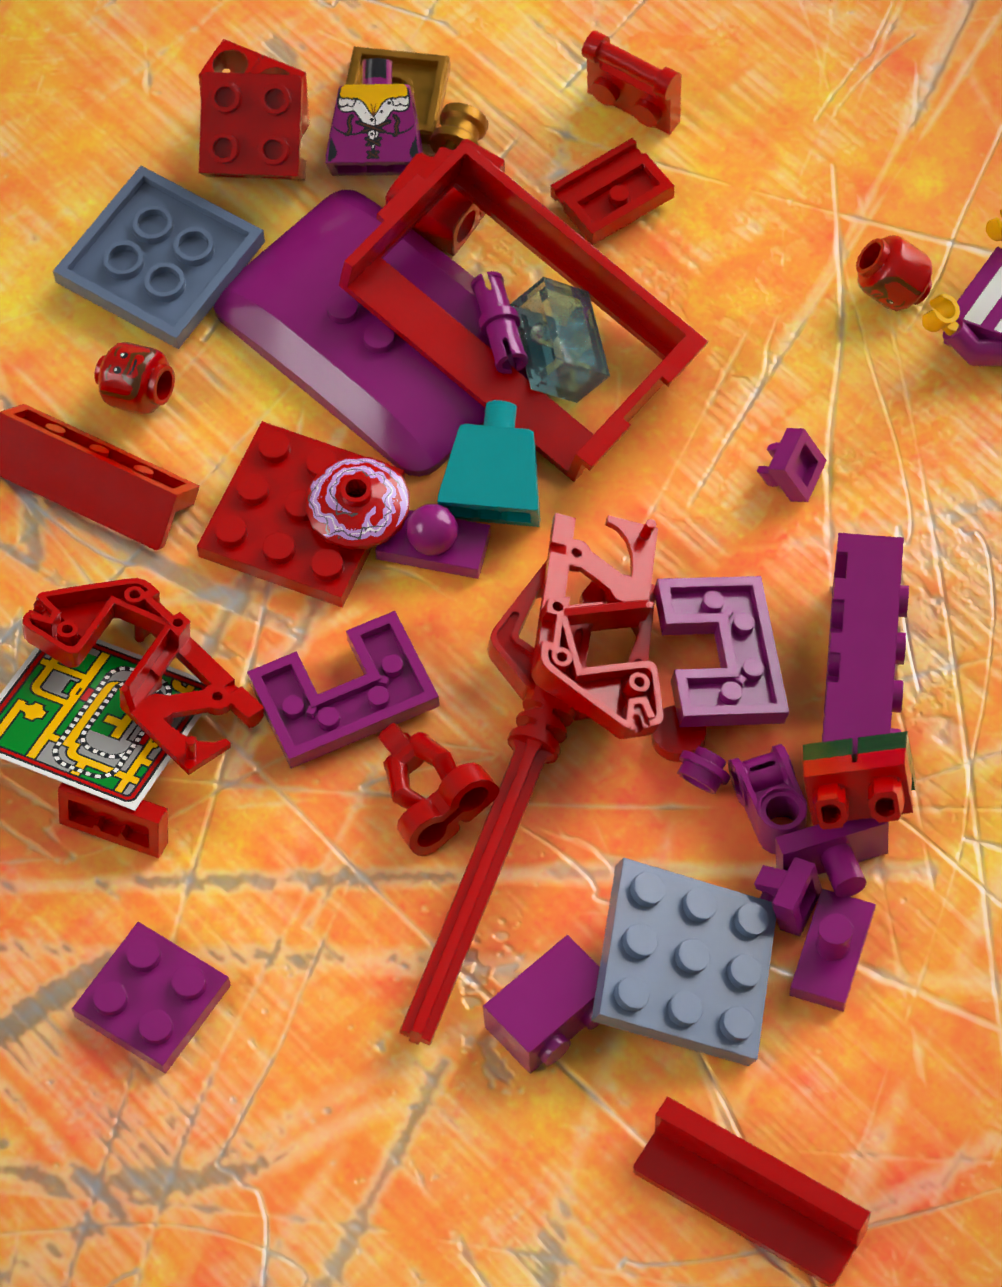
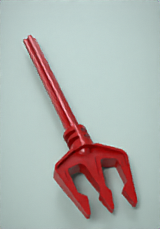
(533, 744)

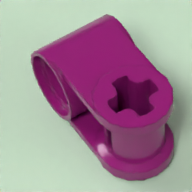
(767, 791)

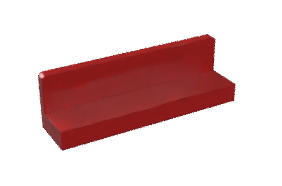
(91, 476)
(752, 1192)

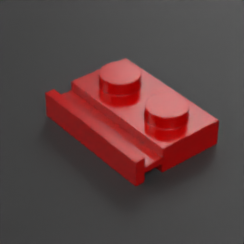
(612, 191)

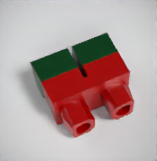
(850, 790)

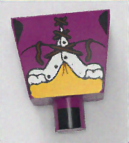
(373, 125)

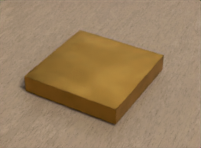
(423, 72)

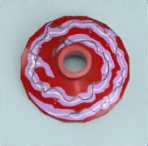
(360, 520)

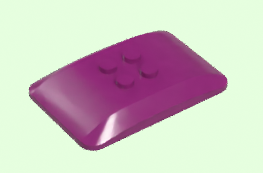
(342, 354)

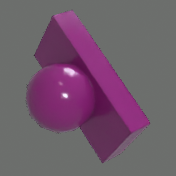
(438, 542)

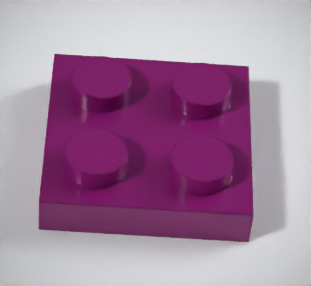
(151, 997)

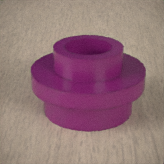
(703, 769)

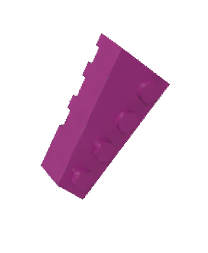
(865, 638)

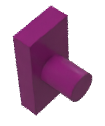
(836, 851)
(832, 950)

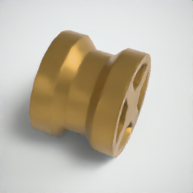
(458, 123)

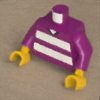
(975, 320)

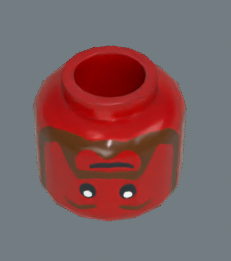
(894, 272)
(134, 378)

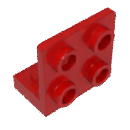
(251, 126)

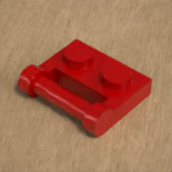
(632, 84)

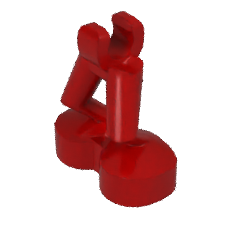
(460, 796)

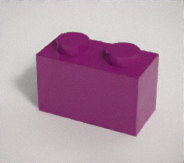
(545, 1005)

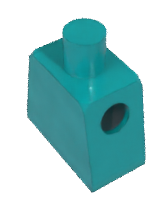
(493, 471)

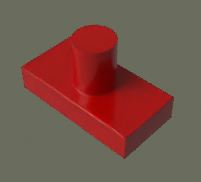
(139, 829)

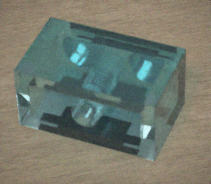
(561, 340)

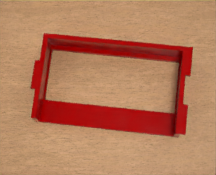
(470, 360)

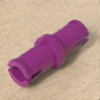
(499, 322)

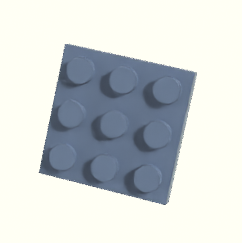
(159, 256)
(685, 962)

